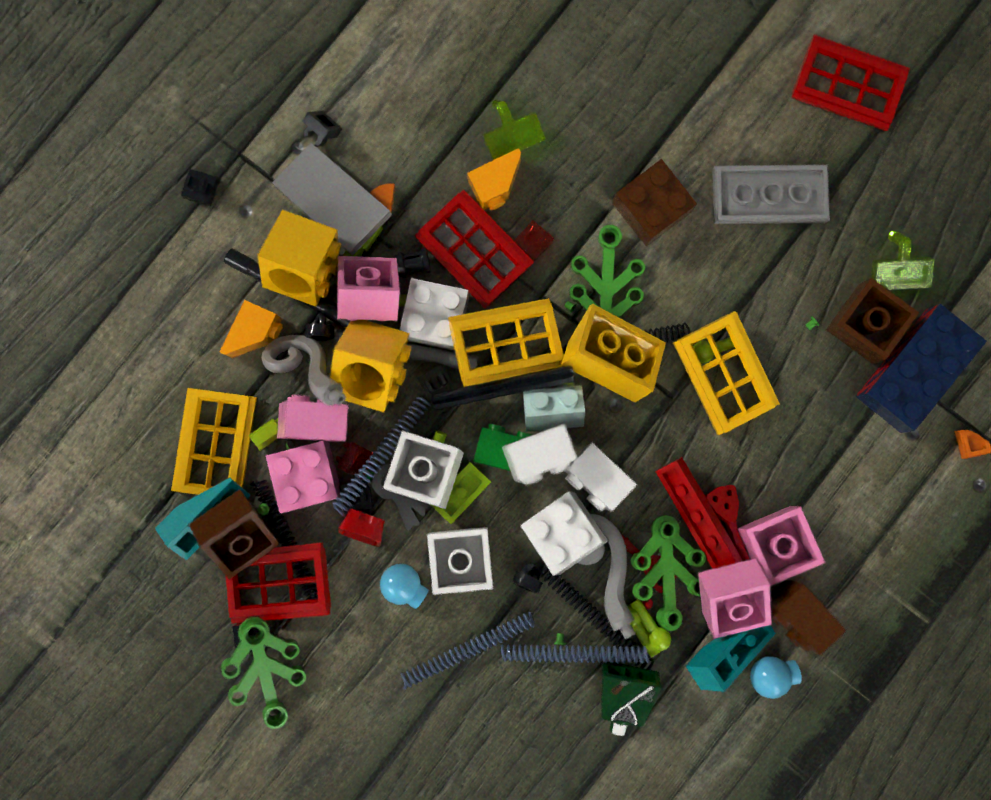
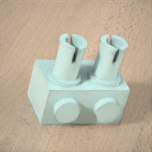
(554, 407)

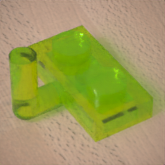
(513, 133)
(904, 271)

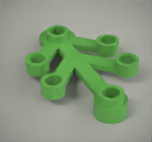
(606, 286)
(667, 568)
(262, 667)

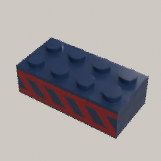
(921, 368)

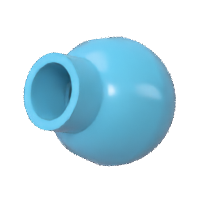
(402, 586)
(774, 677)

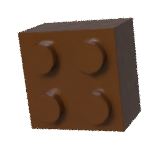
(653, 202)
(872, 321)
(233, 534)
(804, 617)

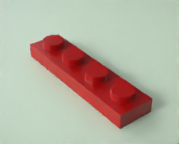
(698, 514)

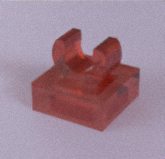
(534, 240)
(354, 458)

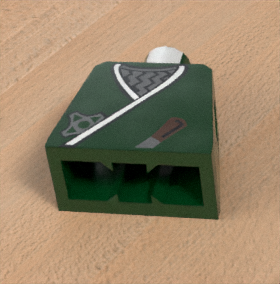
(627, 695)

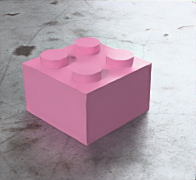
(367, 288)
(311, 420)
(303, 476)
(782, 544)
(735, 598)

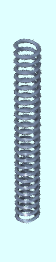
(364, 470)
(469, 650)
(566, 656)

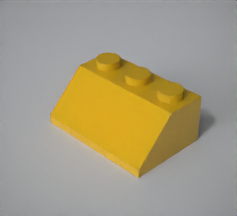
(614, 354)

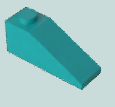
(175, 528)
(726, 657)

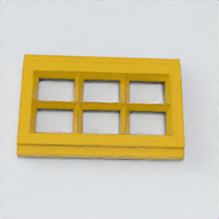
(503, 315)
(750, 362)
(188, 435)

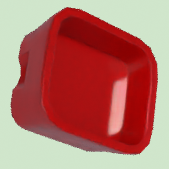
(362, 527)

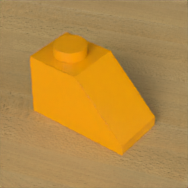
(494, 180)
(251, 330)

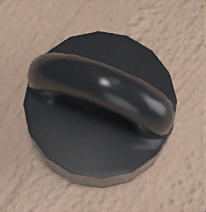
(320, 330)
(527, 582)

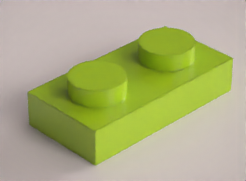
(466, 489)

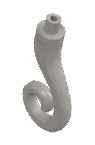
(321, 385)
(615, 605)

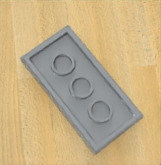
(771, 194)
(332, 198)

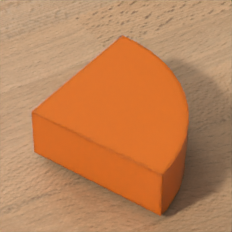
(385, 195)
(971, 444)

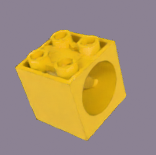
(299, 258)
(370, 363)

